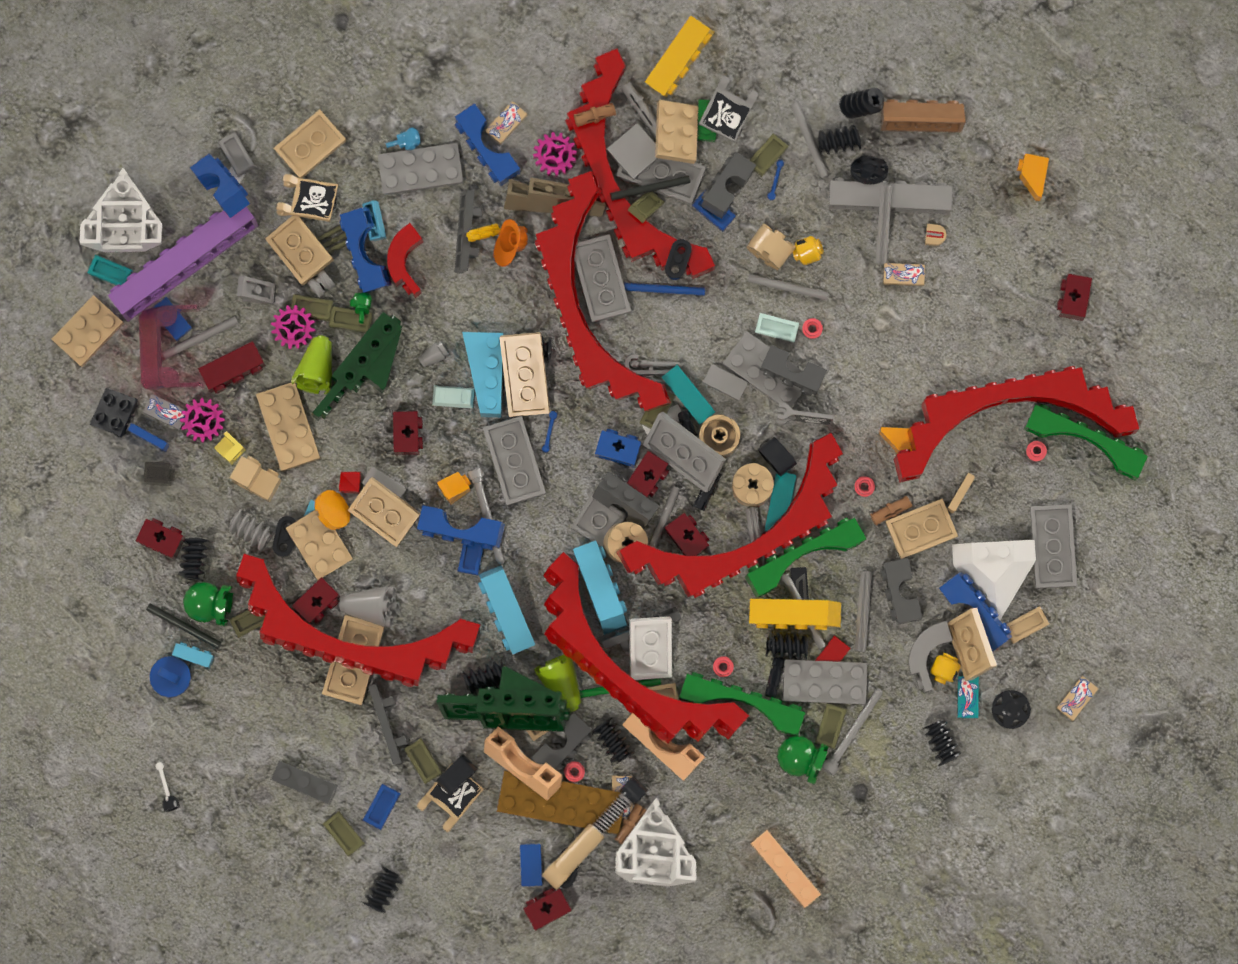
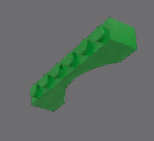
(1124, 459)
(841, 538)
(784, 718)

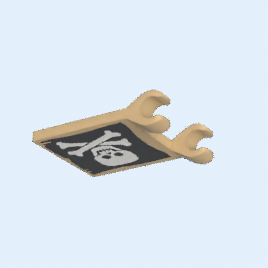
(310, 200)
(454, 805)

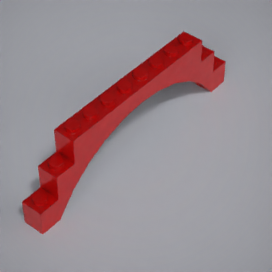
(638, 237)
(558, 252)
(1061, 389)
(804, 513)
(397, 662)
(658, 712)

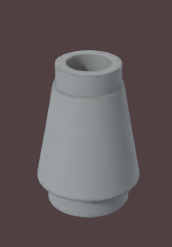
(434, 354)

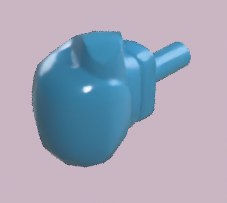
(407, 139)

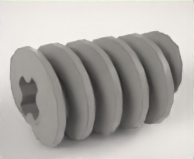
(250, 530)

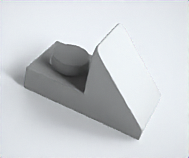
(255, 290)

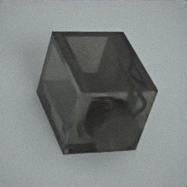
(158, 474)

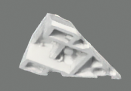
(121, 220)
(996, 568)
(655, 852)

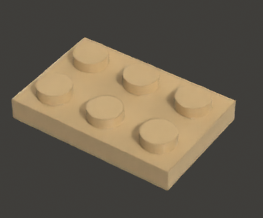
(676, 131)
(310, 144)
(299, 249)
(87, 331)
(384, 512)
(921, 529)
(318, 545)
(971, 644)

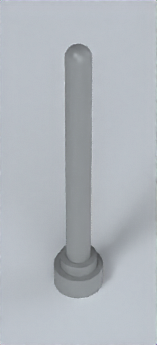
(476, 478)
(831, 764)

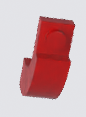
(401, 246)

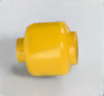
(808, 250)
(945, 668)

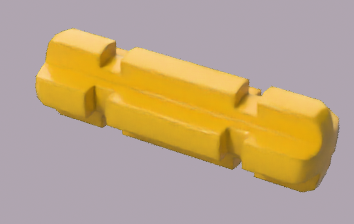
(483, 232)

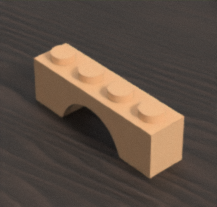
(679, 758)
(539, 777)
(785, 869)

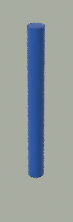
(664, 289)

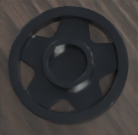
(869, 168)
(1011, 709)

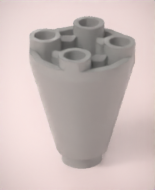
(372, 605)

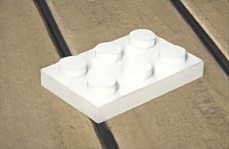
(650, 647)

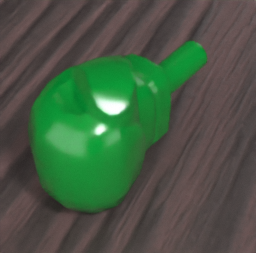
(361, 303)

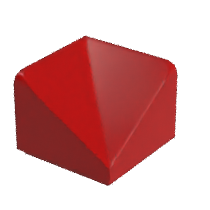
(350, 482)

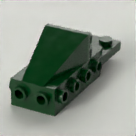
(373, 369)
(516, 705)

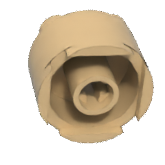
(770, 247)
(724, 426)
(753, 473)
(618, 533)

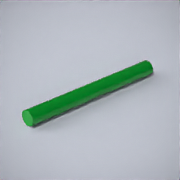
(601, 690)

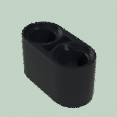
(777, 456)
(456, 775)

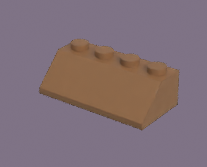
(922, 116)

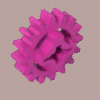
(562, 151)
(294, 317)
(192, 424)

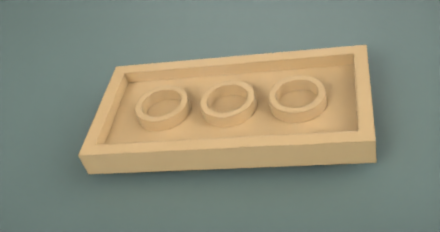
(524, 374)
(288, 426)
(347, 683)

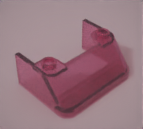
(152, 373)

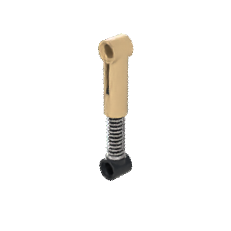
(592, 835)

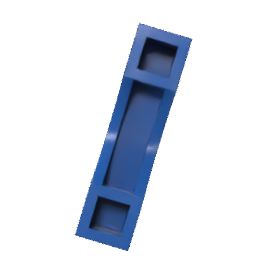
(501, 165)
(214, 174)
(357, 226)
(435, 522)
(961, 590)

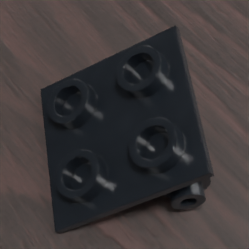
(114, 412)

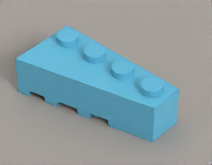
(486, 370)
(600, 587)
(507, 610)

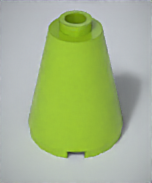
(315, 367)
(561, 677)

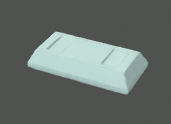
(777, 327)
(453, 397)

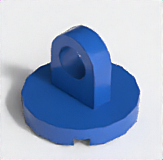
(170, 676)

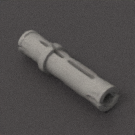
(640, 106)

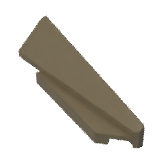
(541, 196)

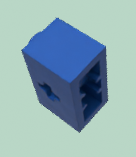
(625, 456)

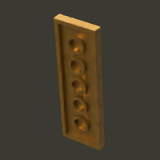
(569, 805)

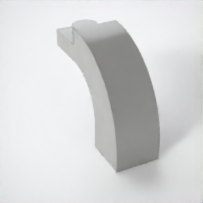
(929, 639)

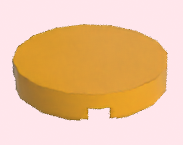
(332, 510)

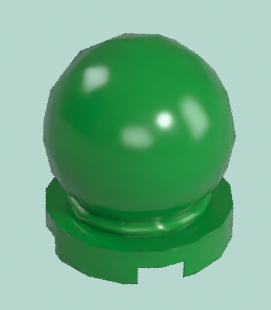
(206, 602)
(800, 757)

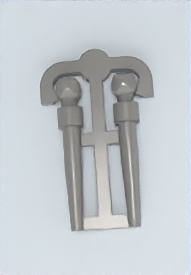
(644, 364)

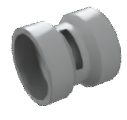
(322, 279)

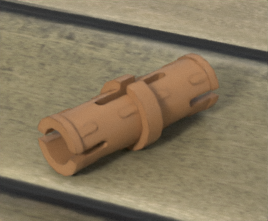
(594, 114)
(891, 510)
(629, 823)

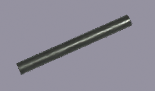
(650, 188)
(183, 626)

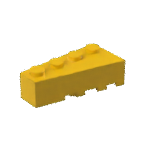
(679, 56)
(795, 613)

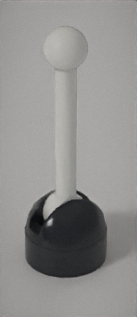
(170, 802)

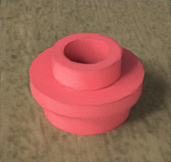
(812, 322)
(1036, 457)
(864, 493)
(725, 660)
(574, 764)

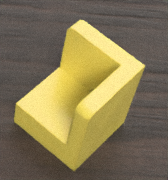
(229, 448)

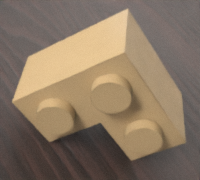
(254, 479)

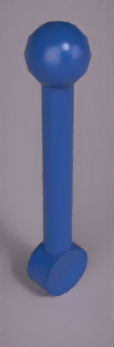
(771, 196)
(553, 415)

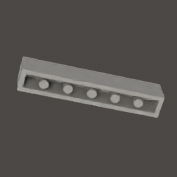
(904, 196)

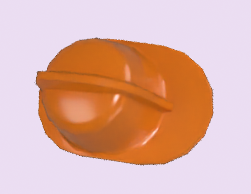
(509, 242)

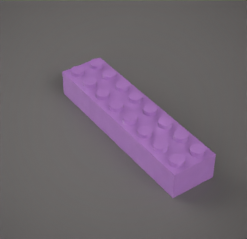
(180, 262)

